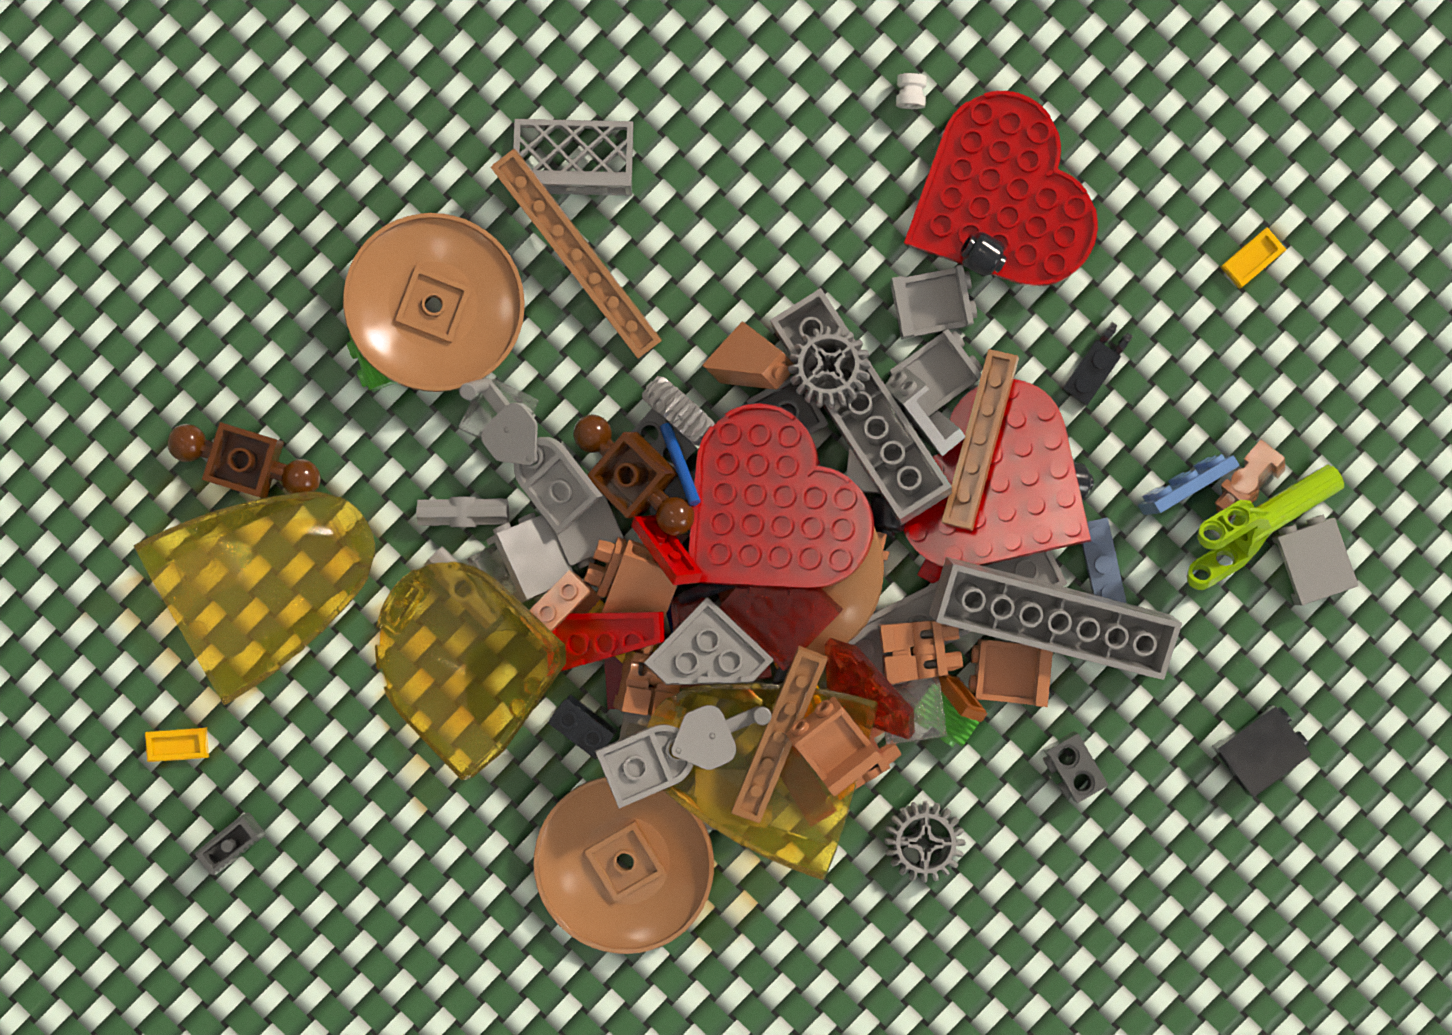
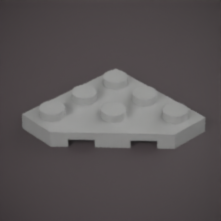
(708, 651)

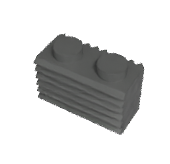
(230, 844)

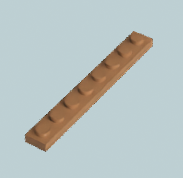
(576, 253)

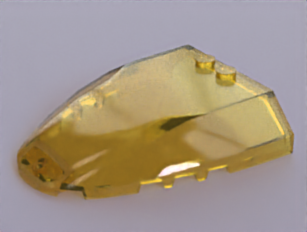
(259, 581)
(802, 815)

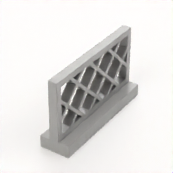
(579, 181)

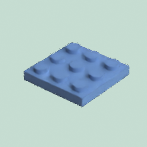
(1187, 483)

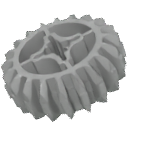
(814, 347)
(677, 409)
(910, 841)

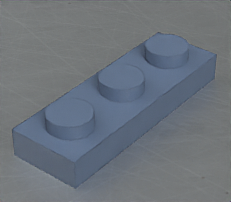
(1102, 562)

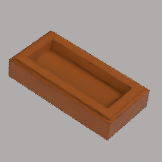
(961, 698)

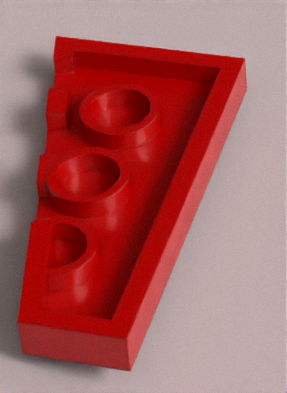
(606, 635)

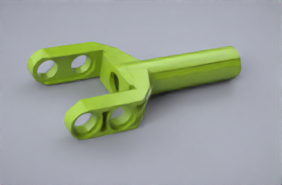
(1254, 524)

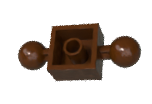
(242, 460)
(633, 475)

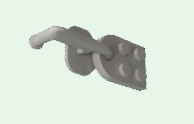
(556, 481)
(642, 761)

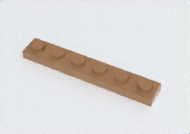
(980, 439)
(774, 743)

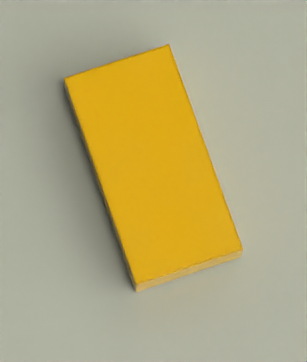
(1253, 258)
(177, 744)

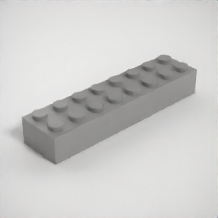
(871, 423)
(1054, 618)

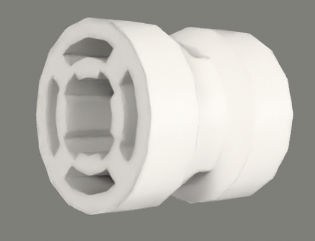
(911, 91)

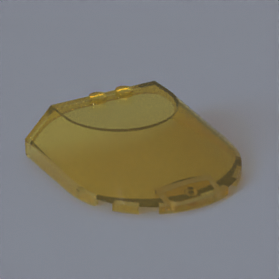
(463, 662)

